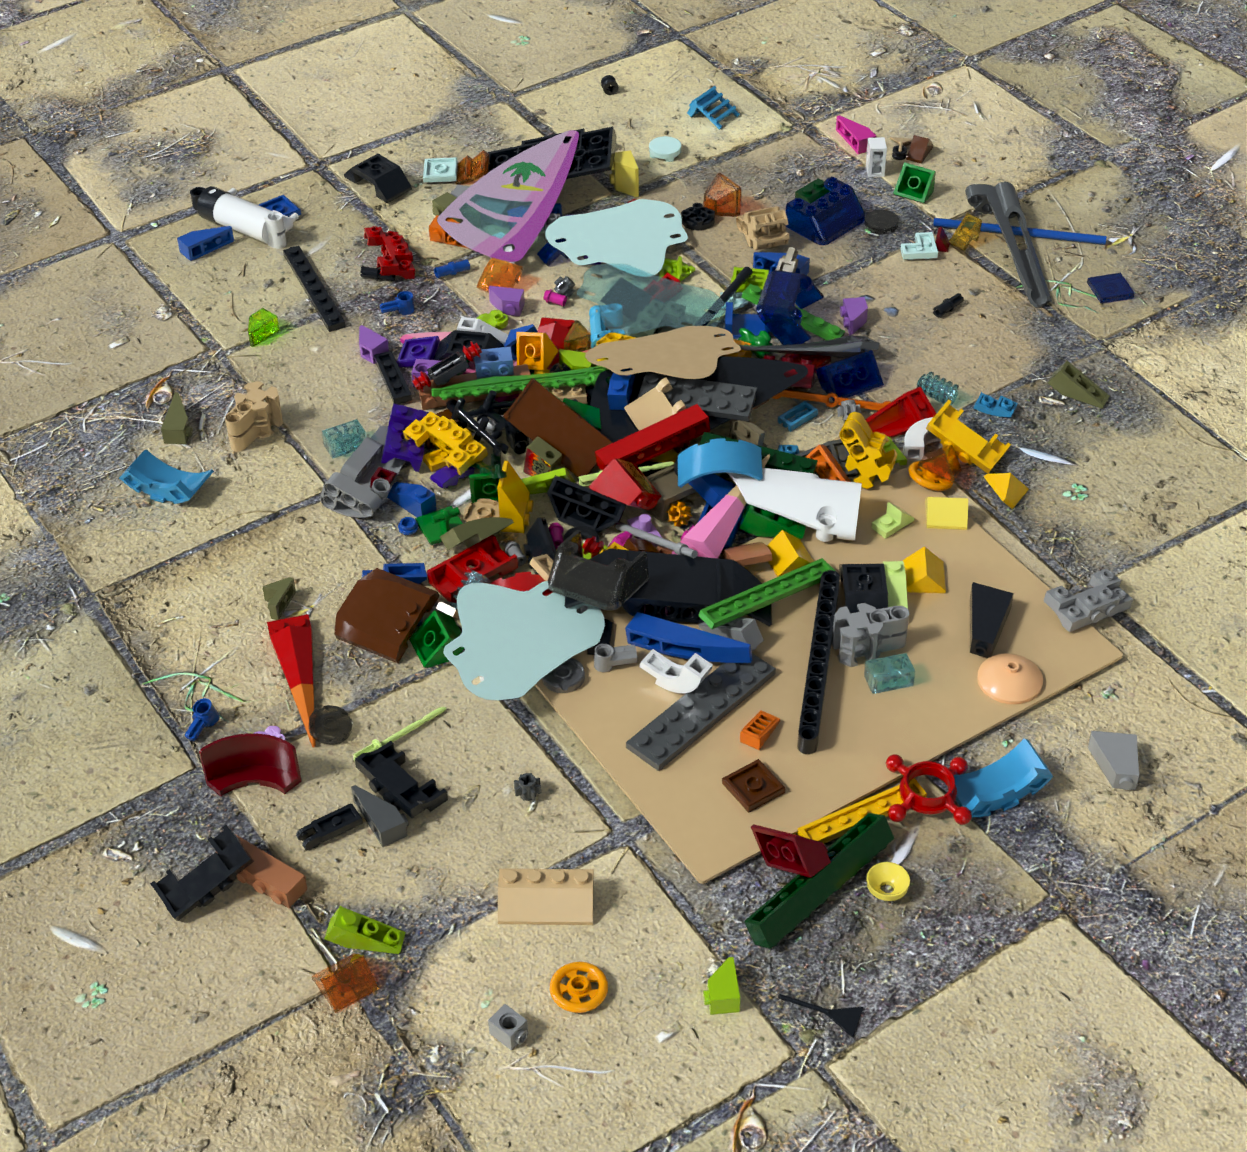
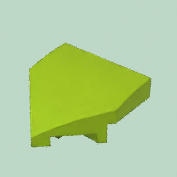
(676, 268)

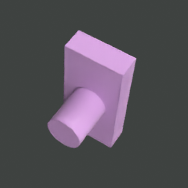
(644, 523)

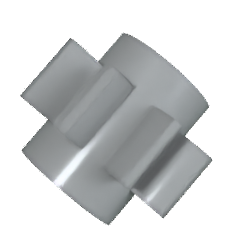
(848, 407)

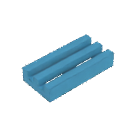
(799, 417)

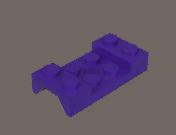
(394, 446)

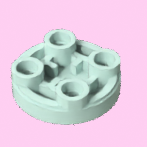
(665, 148)

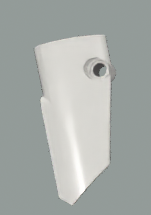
(807, 499)

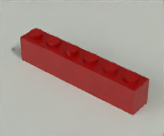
(656, 438)

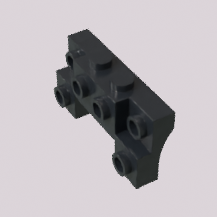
(395, 784)
(206, 879)

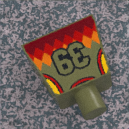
(541, 458)

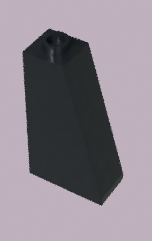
(987, 617)

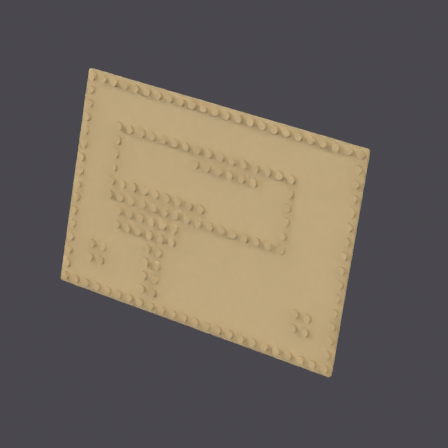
(857, 727)

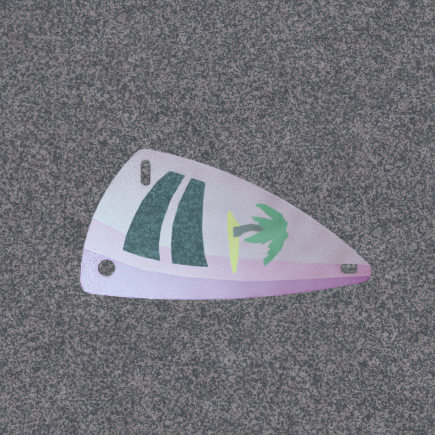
(512, 200)

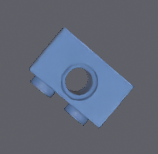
(494, 363)

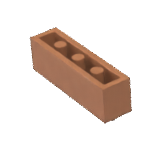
(272, 876)

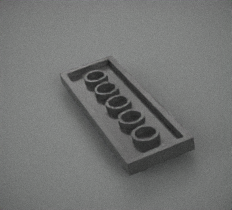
(713, 397)

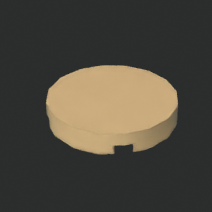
(481, 509)

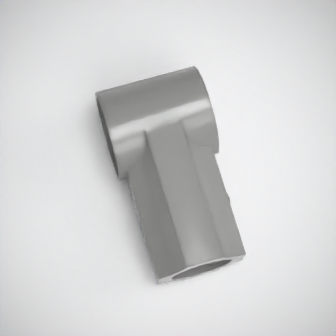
(608, 656)

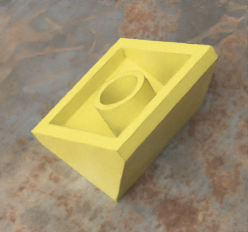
(946, 513)

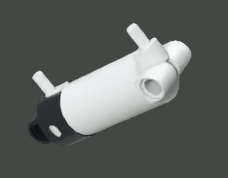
(243, 216)

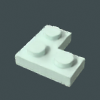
(923, 248)

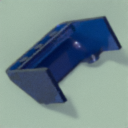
(778, 307)

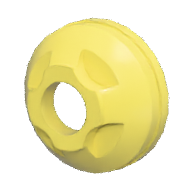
(888, 874)

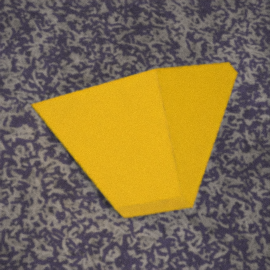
(1007, 487)

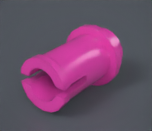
(556, 298)
(556, 533)

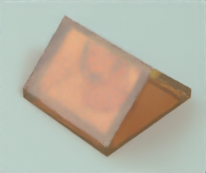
(942, 462)
(345, 981)

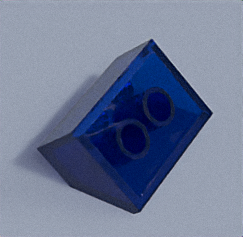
(850, 375)

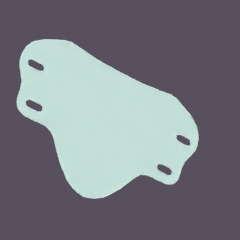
(620, 235)
(517, 637)

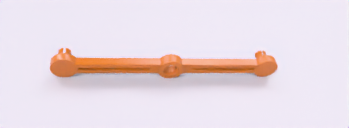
(825, 399)

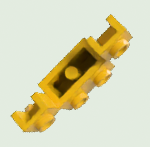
(450, 438)
(967, 444)

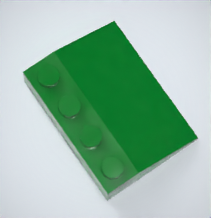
(768, 524)

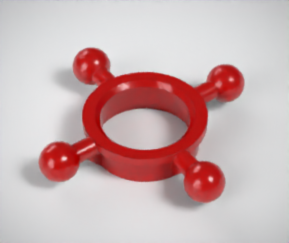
(924, 805)

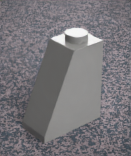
(1116, 757)

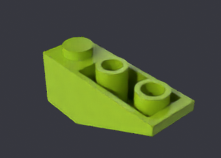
(363, 933)

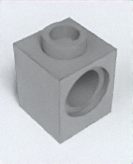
(504, 1019)

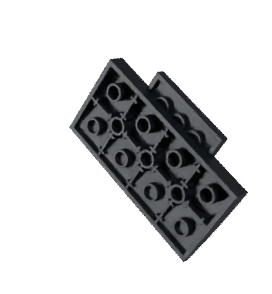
(593, 152)

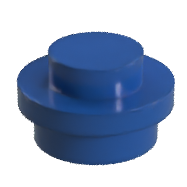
(408, 526)

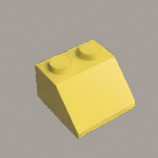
(625, 173)

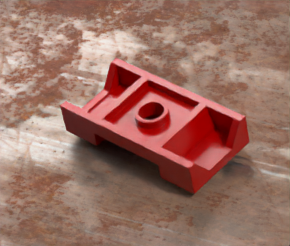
(484, 555)

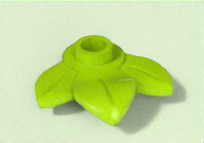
(495, 318)

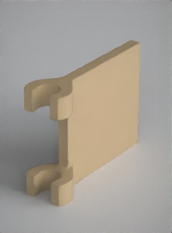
(653, 406)

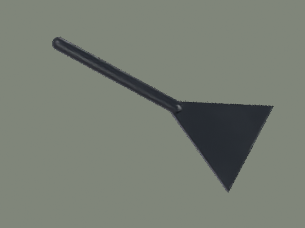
(845, 1017)

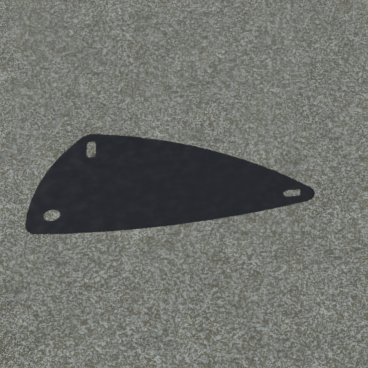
(745, 371)

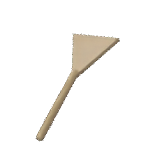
(901, 141)

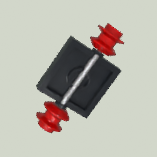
(447, 368)

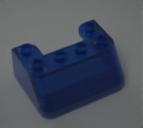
(827, 216)

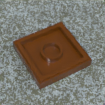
(753, 785)

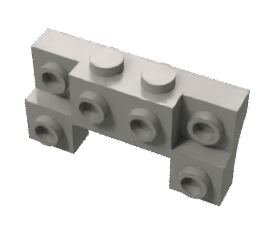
(1090, 605)

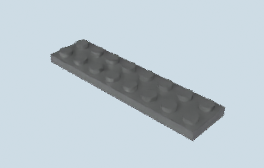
(698, 711)

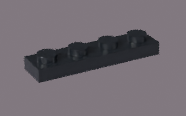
(392, 377)

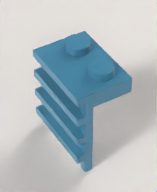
(706, 100)

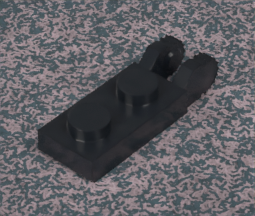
(329, 826)

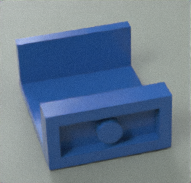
(734, 322)

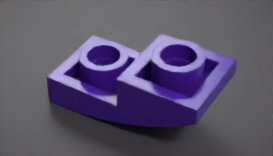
(449, 476)

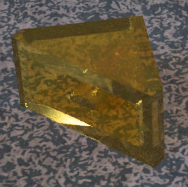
(577, 338)

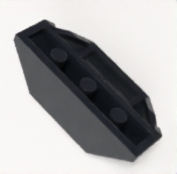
(583, 506)
(539, 541)

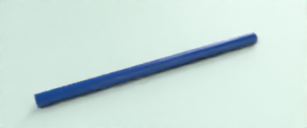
(1033, 232)

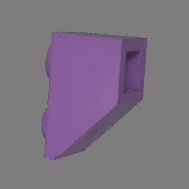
(854, 313)
(371, 344)

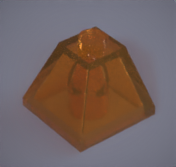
(723, 197)

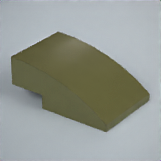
(474, 531)

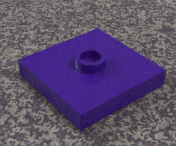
(417, 349)

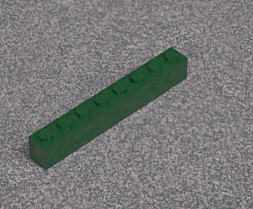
(805, 894)

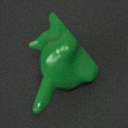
(762, 339)

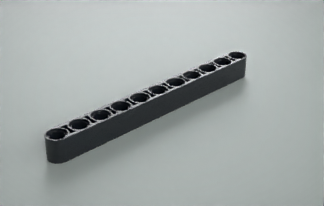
(818, 663)

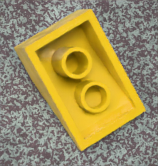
(514, 500)

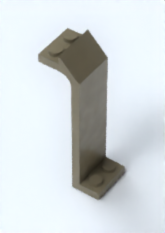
(667, 481)

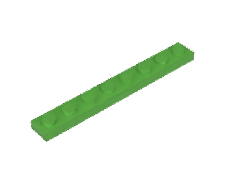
(764, 594)

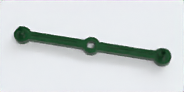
(496, 472)

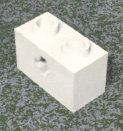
(876, 157)

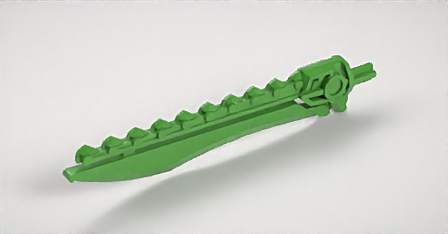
(516, 383)

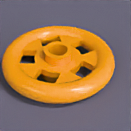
(928, 479)
(574, 1004)

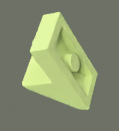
(892, 521)

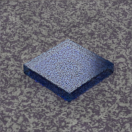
(1110, 288)

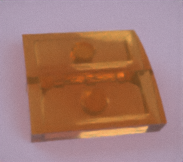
(472, 169)
(499, 274)

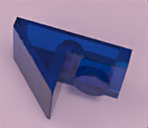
(549, 254)

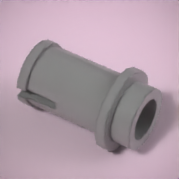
(514, 548)

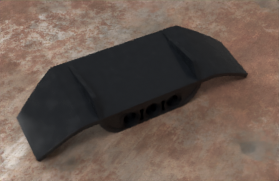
(683, 585)

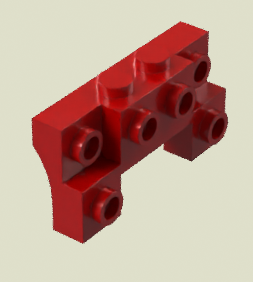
(396, 254)

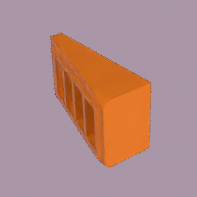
(754, 740)

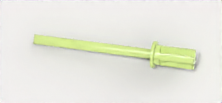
(586, 480)
(377, 744)

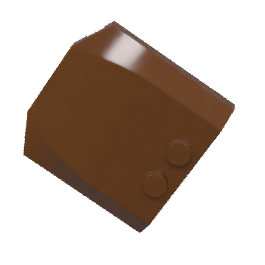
(383, 613)

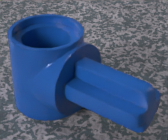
(403, 303)
(204, 716)

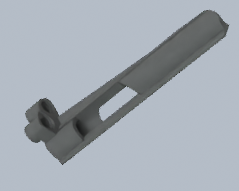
(1005, 204)

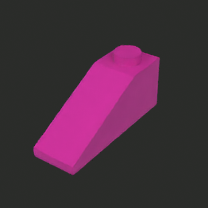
(854, 134)

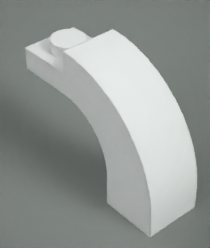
(916, 439)
(674, 676)

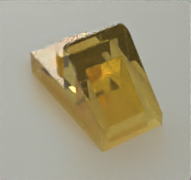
(967, 230)

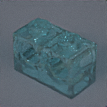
(343, 438)
(889, 673)

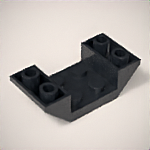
(384, 174)
(457, 339)
(864, 585)

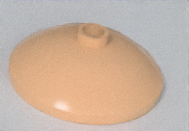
(1010, 678)

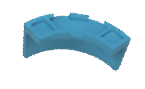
(719, 457)
(161, 480)
(1003, 781)

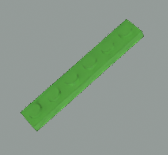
(809, 322)

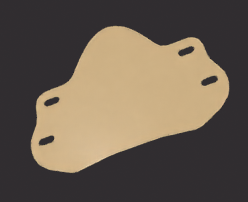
(679, 353)

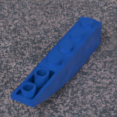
(684, 641)

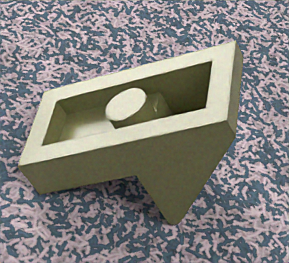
(279, 596)

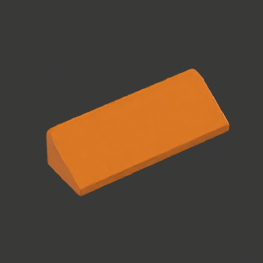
(827, 465)

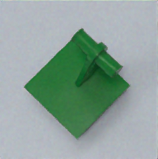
(438, 523)

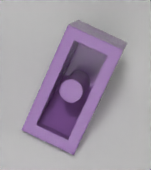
(507, 300)

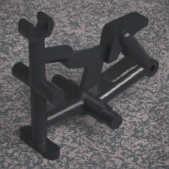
(488, 409)

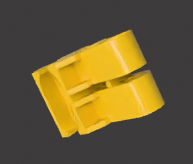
(866, 451)

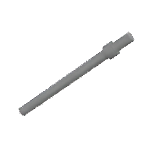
(678, 548)

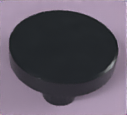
(698, 217)

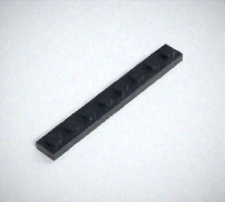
(314, 288)

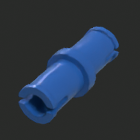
(452, 268)

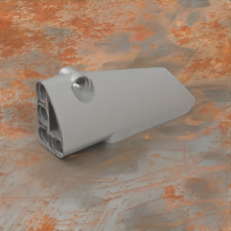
(350, 489)

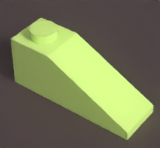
(896, 583)

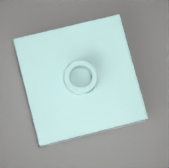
(440, 170)

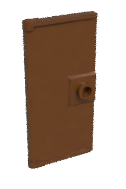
(546, 416)

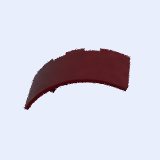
(250, 759)

